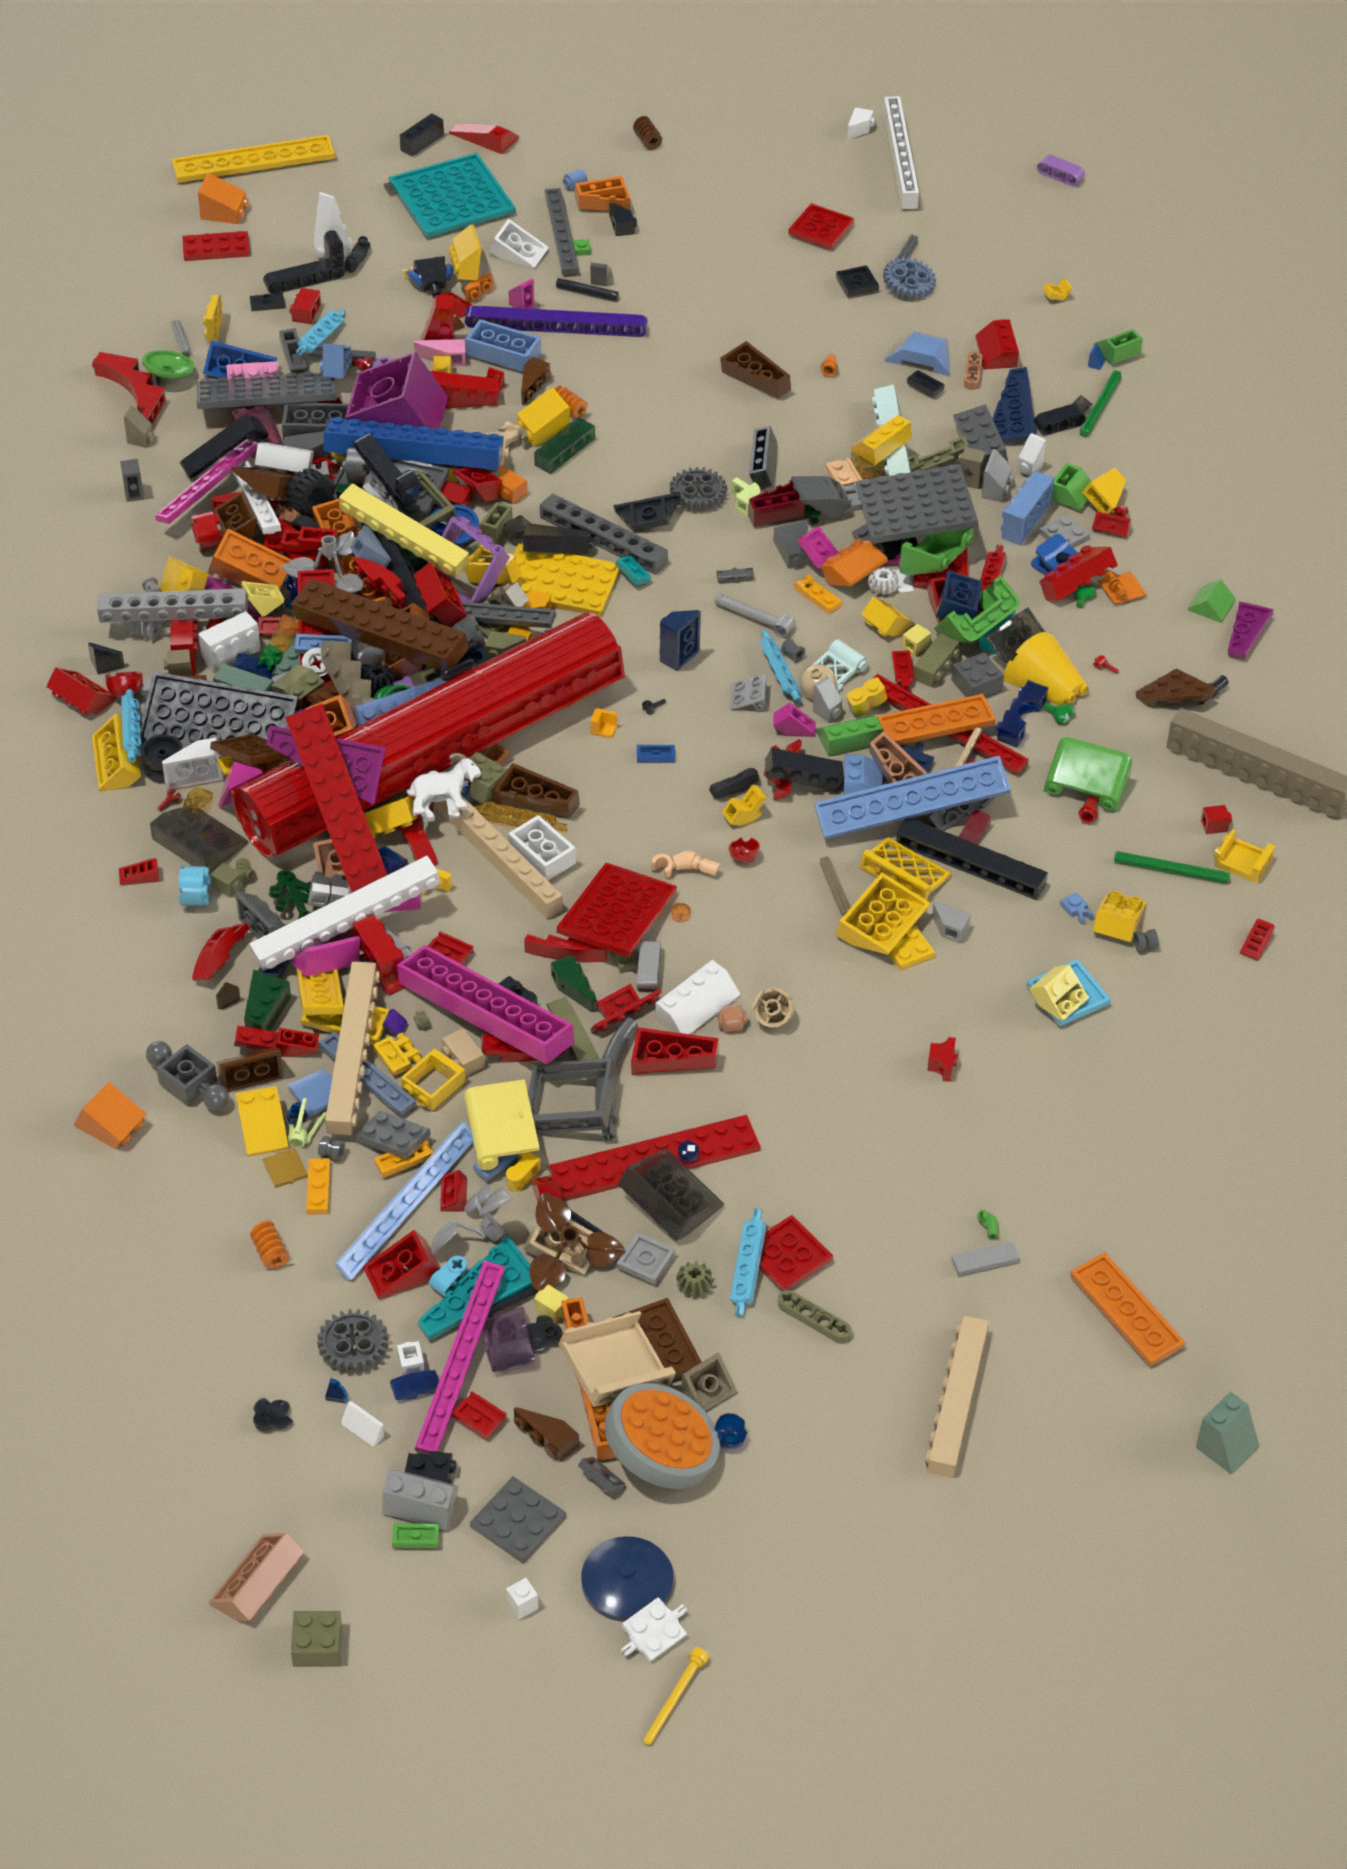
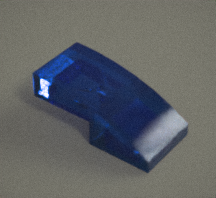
(250, 664)
(412, 1384)

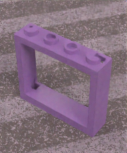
(495, 568)

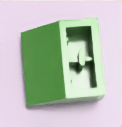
(1121, 346)
(1069, 487)

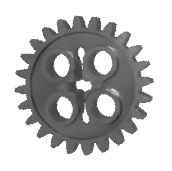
(710, 484)
(331, 1342)

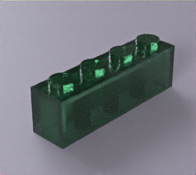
(564, 445)

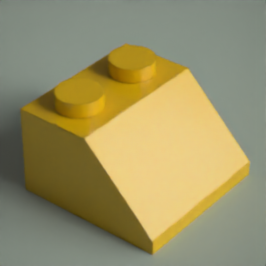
(886, 618)

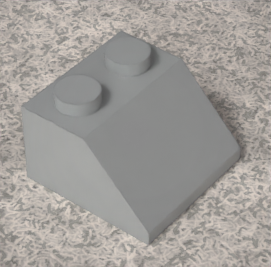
(997, 478)

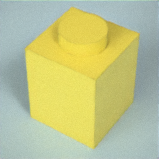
(916, 640)
(549, 1302)

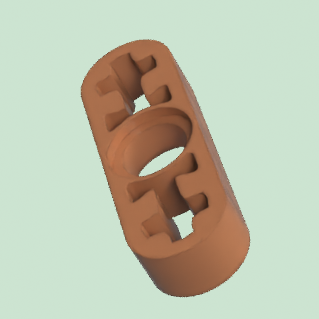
(970, 365)

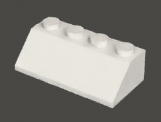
(697, 999)

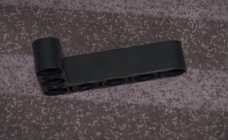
(310, 273)
(221, 444)
(401, 487)

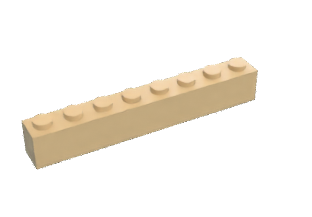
(958, 1396)

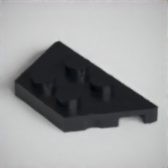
(649, 511)

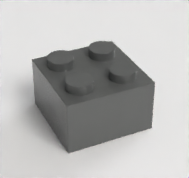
(977, 676)

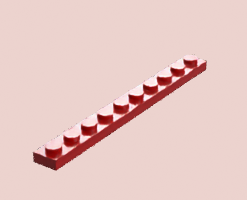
(984, 745)

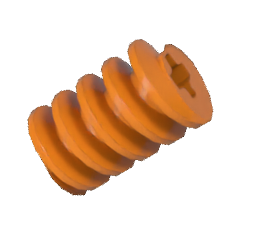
(576, 404)
(269, 1245)

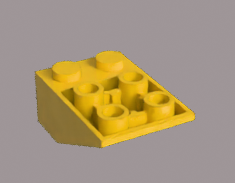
(1119, 915)

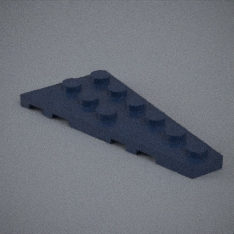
(1014, 410)

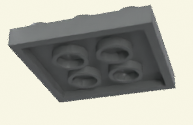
(517, 1519)

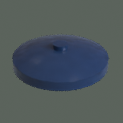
(626, 1577)

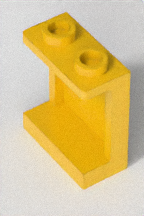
(1243, 858)

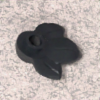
(541, 1333)
(271, 1414)

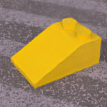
(182, 576)
(262, 1121)

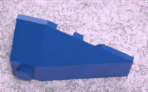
(222, 354)

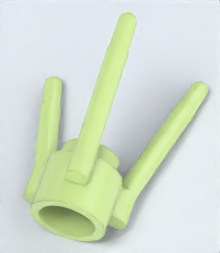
(298, 1136)

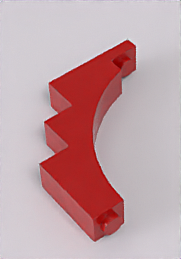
(126, 373)

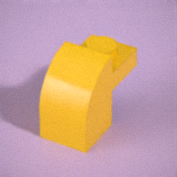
(745, 810)

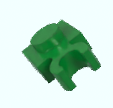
(270, 656)

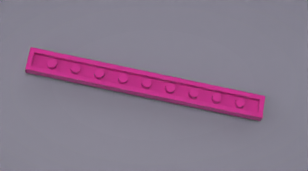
(460, 1358)

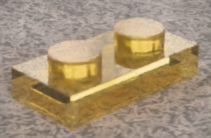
(285, 632)

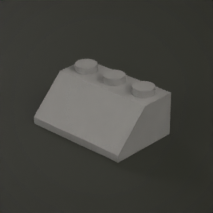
(418, 1498)

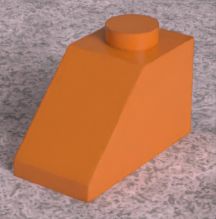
(513, 485)

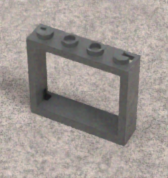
(572, 1070)

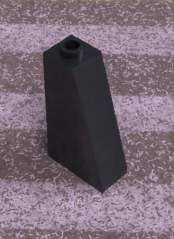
(556, 539)

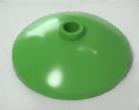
(168, 364)

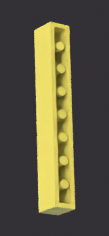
(403, 530)

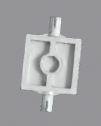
(653, 1630)

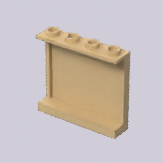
(613, 1357)

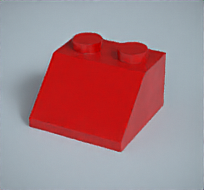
(482, 482)

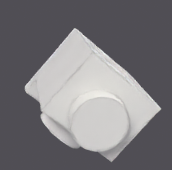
(410, 1357)

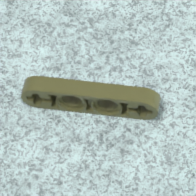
(812, 1319)

